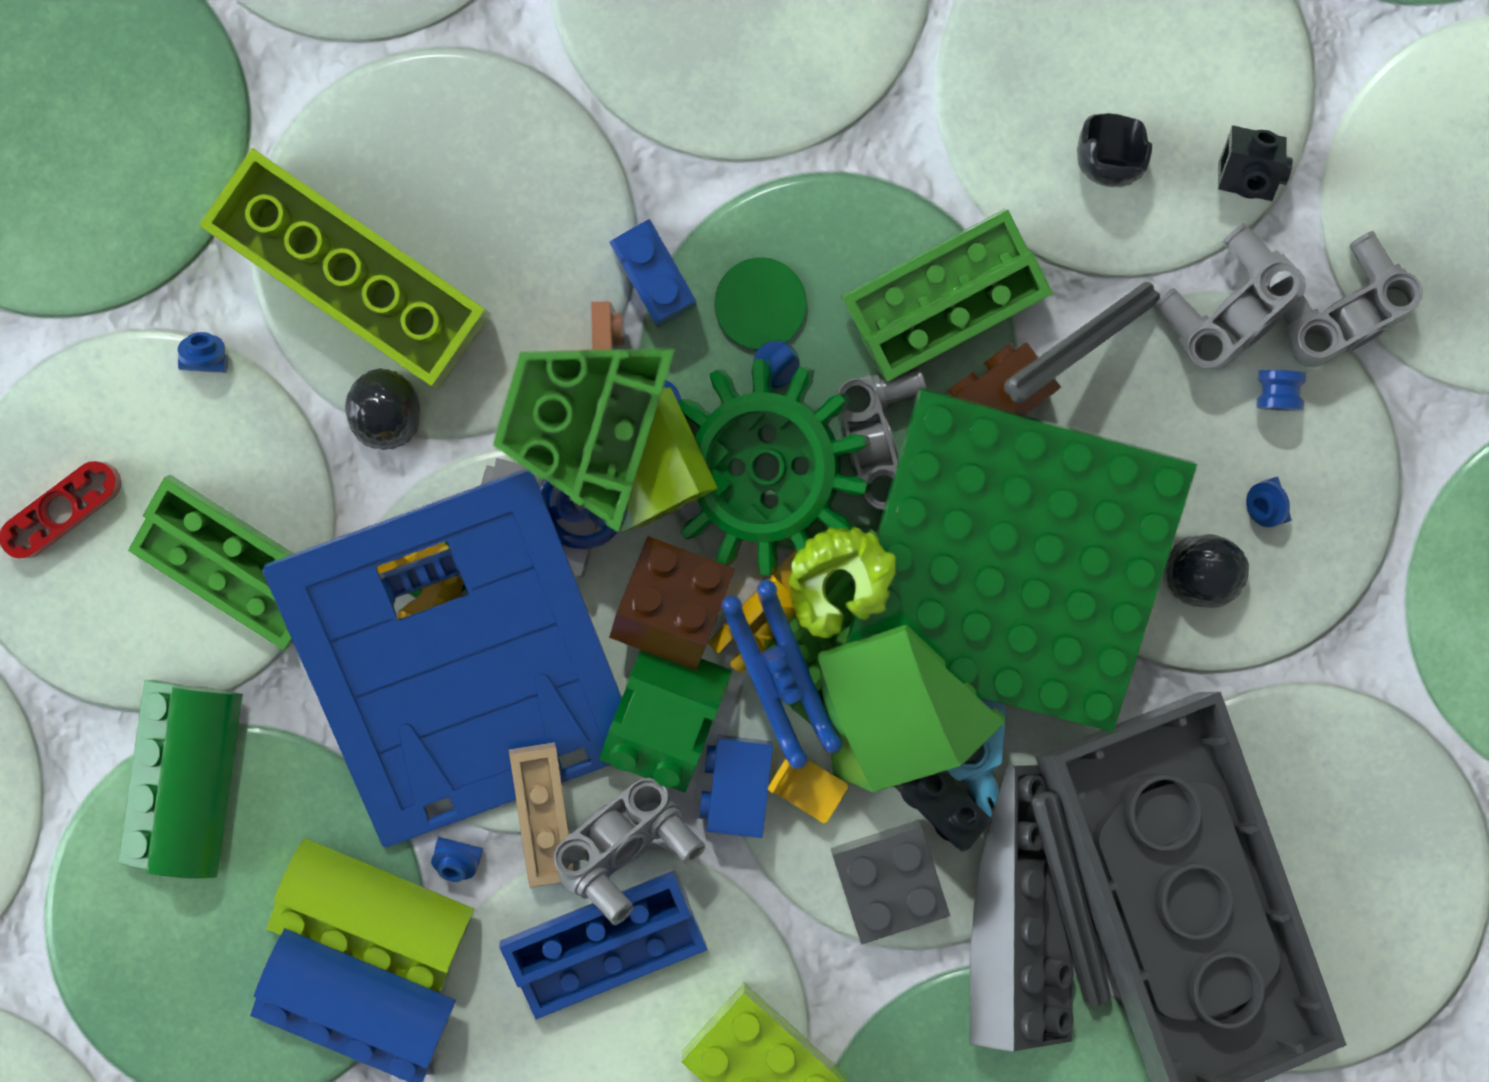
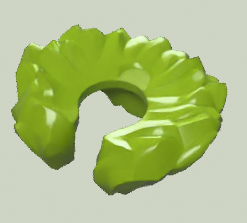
(833, 551)

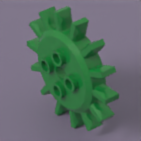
(801, 431)

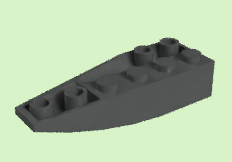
(1018, 933)

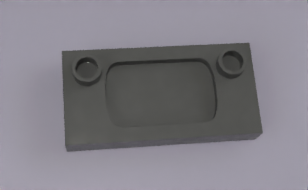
(1192, 897)

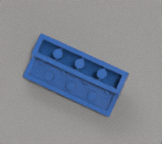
(589, 955)
(351, 1007)

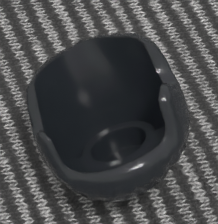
(1113, 149)
(382, 409)
(1207, 571)

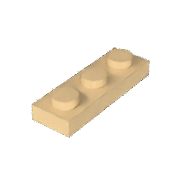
(539, 809)

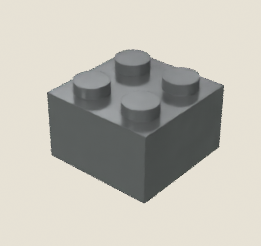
(890, 882)

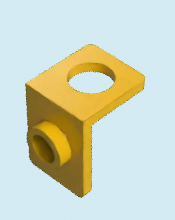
(809, 789)

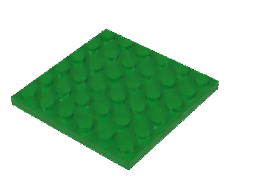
(1027, 554)

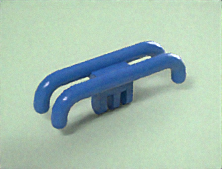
(781, 674)

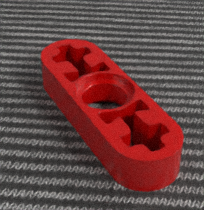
(40, 539)

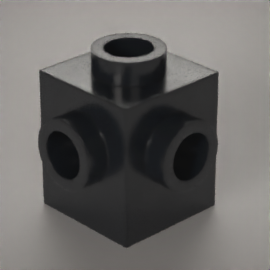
(1254, 163)

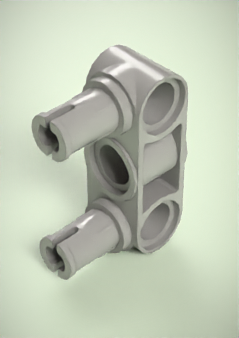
(1245, 313)
(1357, 316)
(880, 456)
(615, 838)

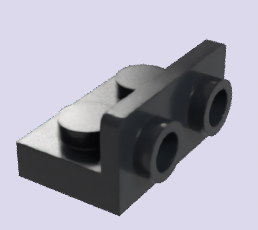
(946, 808)

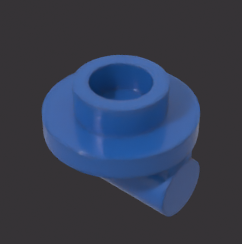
(202, 353)
(783, 361)
(1268, 503)
(455, 859)

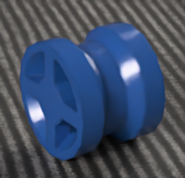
(1281, 390)

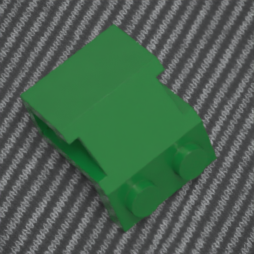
(664, 719)

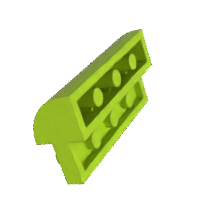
(370, 914)

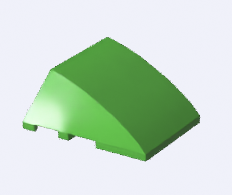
(584, 421)
(899, 711)

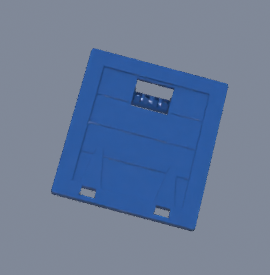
(448, 691)

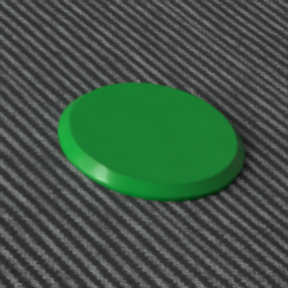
(760, 302)

